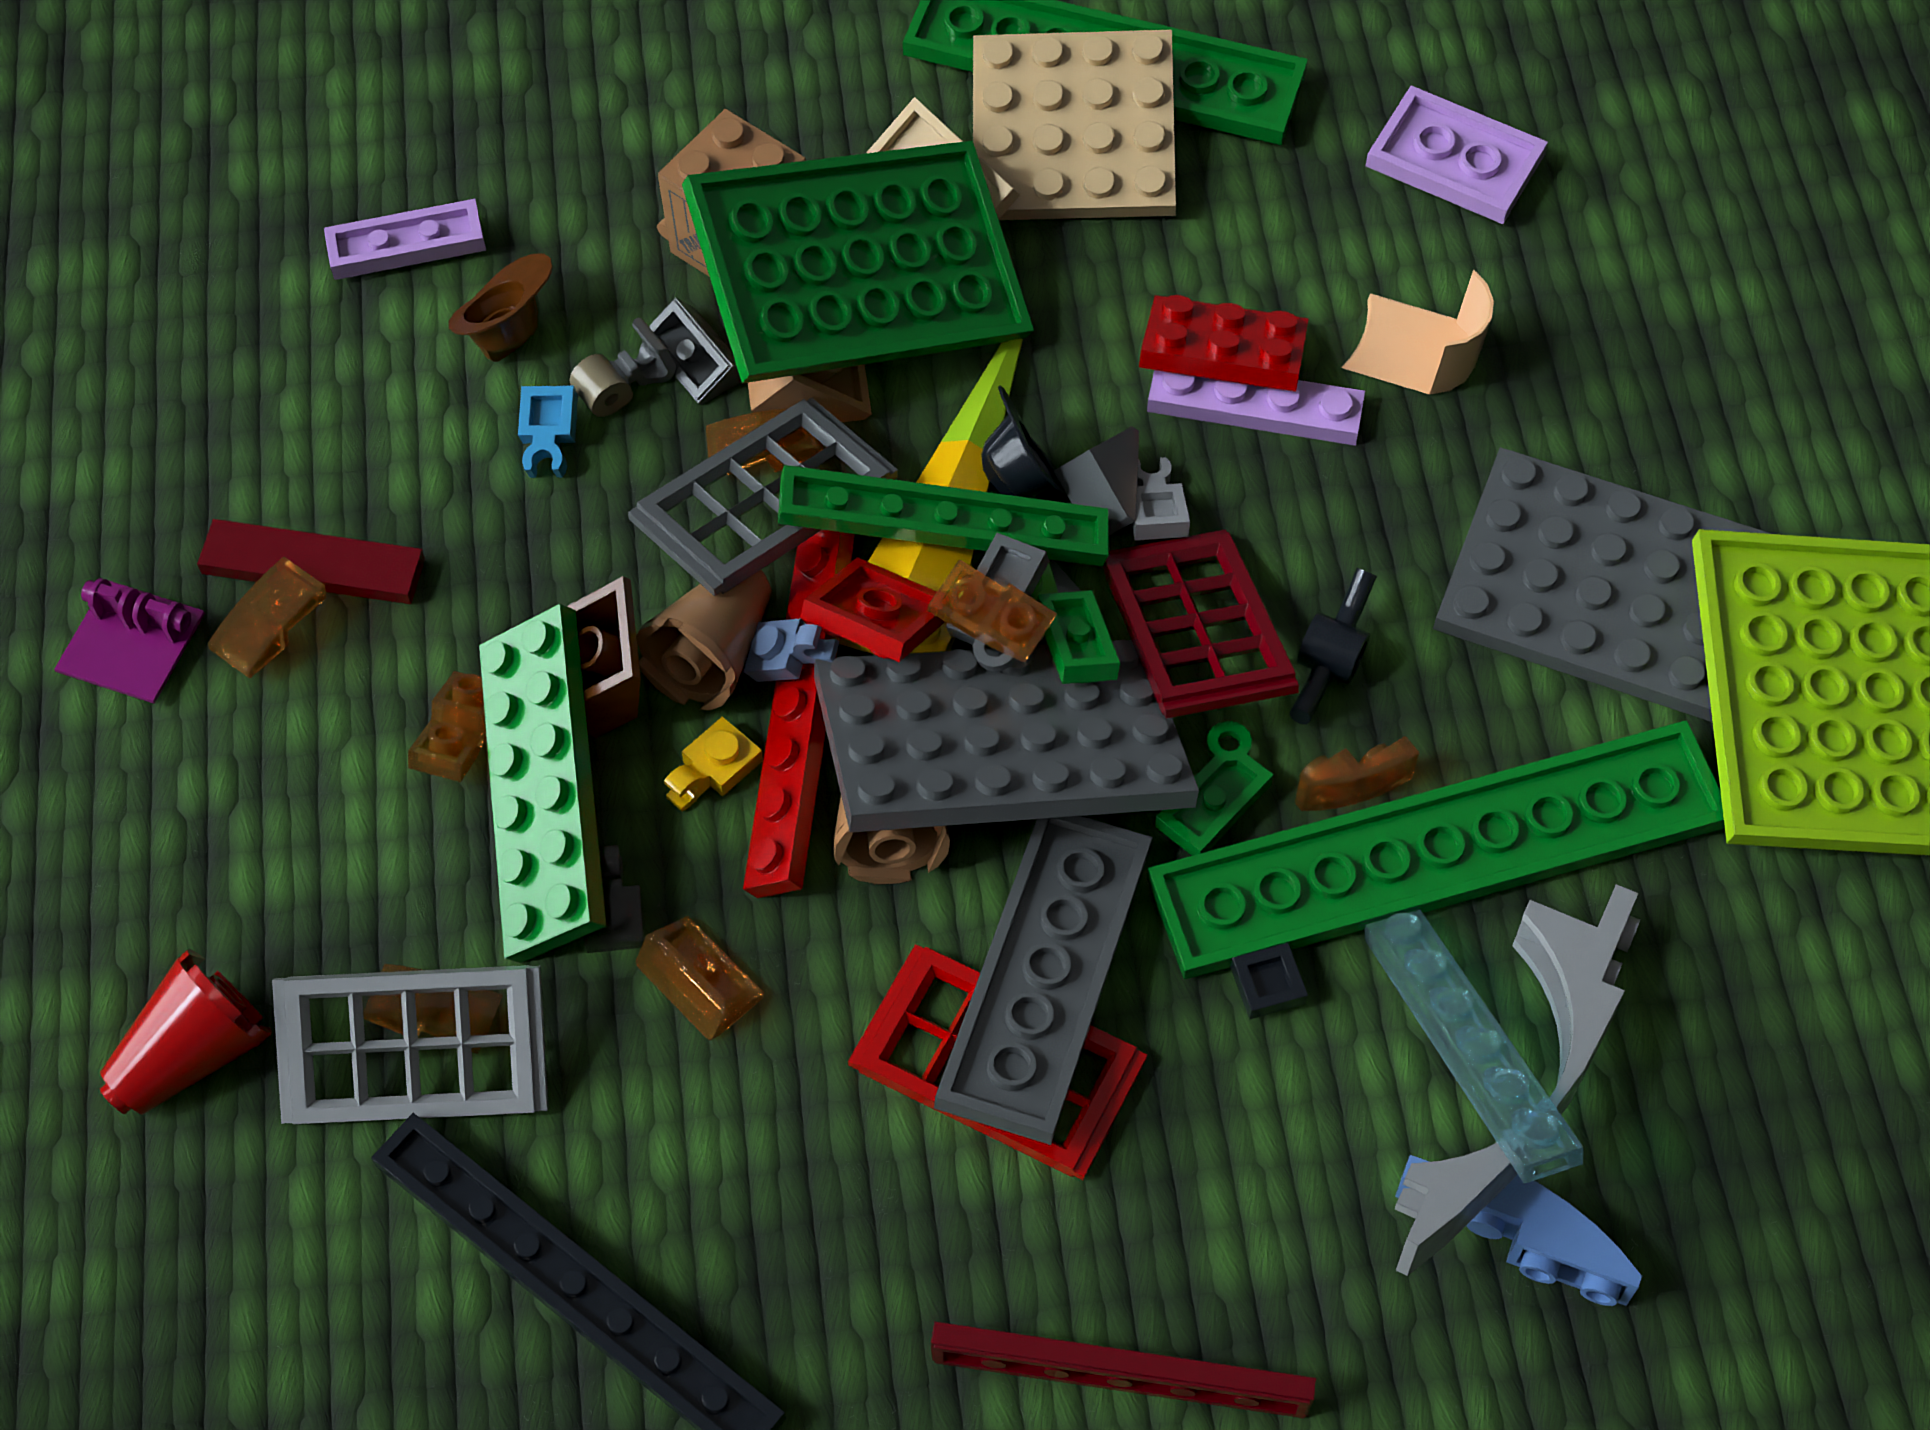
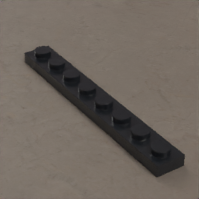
(572, 1283)

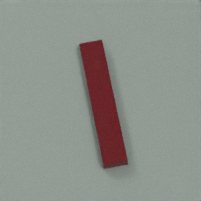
(1122, 1370)

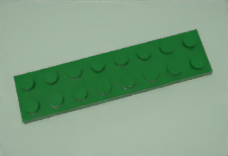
(1214, 79)

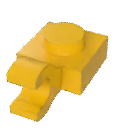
(714, 759)

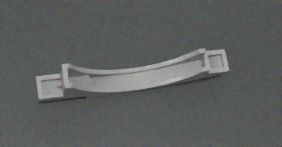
(1579, 980)

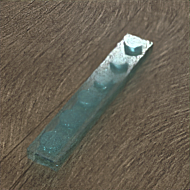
(1474, 1047)

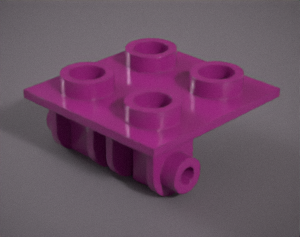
(128, 639)

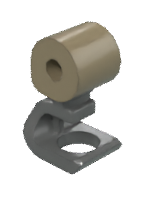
(607, 383)

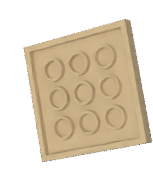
(1078, 121)

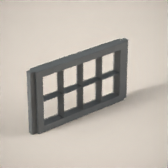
(685, 548)

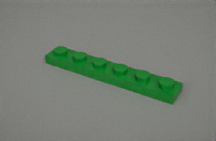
(939, 514)

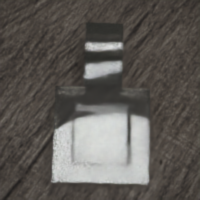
(622, 908)

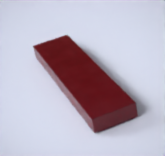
(339, 563)

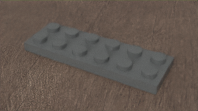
(1043, 976)

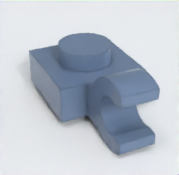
(784, 647)

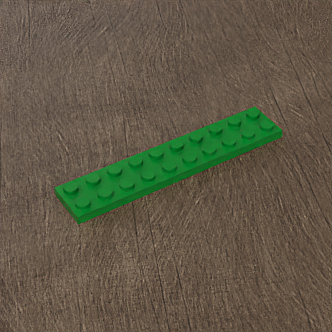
(1437, 848)

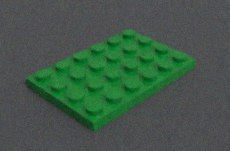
(856, 259)

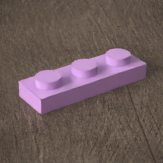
(404, 239)

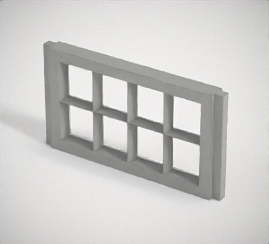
(296, 1047)

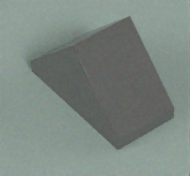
(1106, 478)

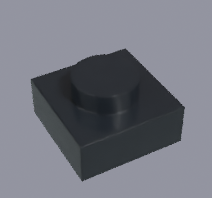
(1268, 981)

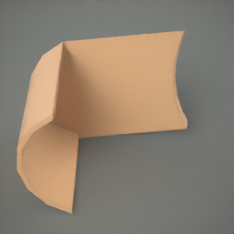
(1422, 346)

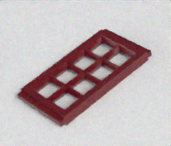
(1223, 690)

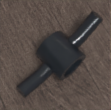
(1333, 647)

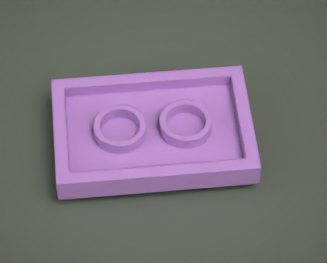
(1456, 154)

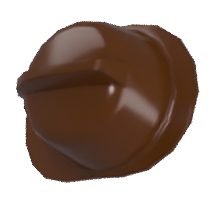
(505, 309)

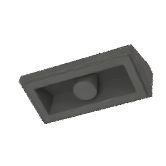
(700, 355)

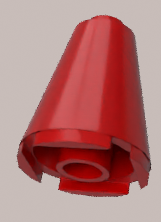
(180, 1037)

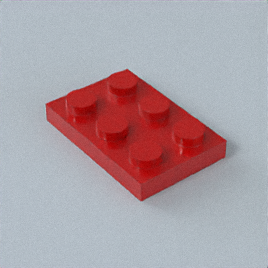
(1224, 342)

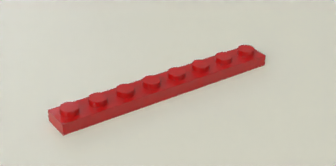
(793, 742)

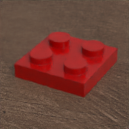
(873, 609)

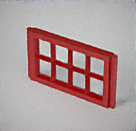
(898, 1010)

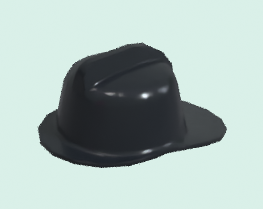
(1015, 460)

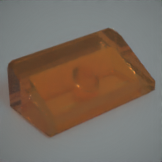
(697, 976)

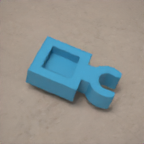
(547, 420)

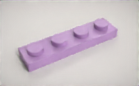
(1310, 412)

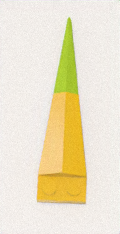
(955, 465)

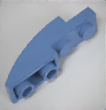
(1554, 1241)

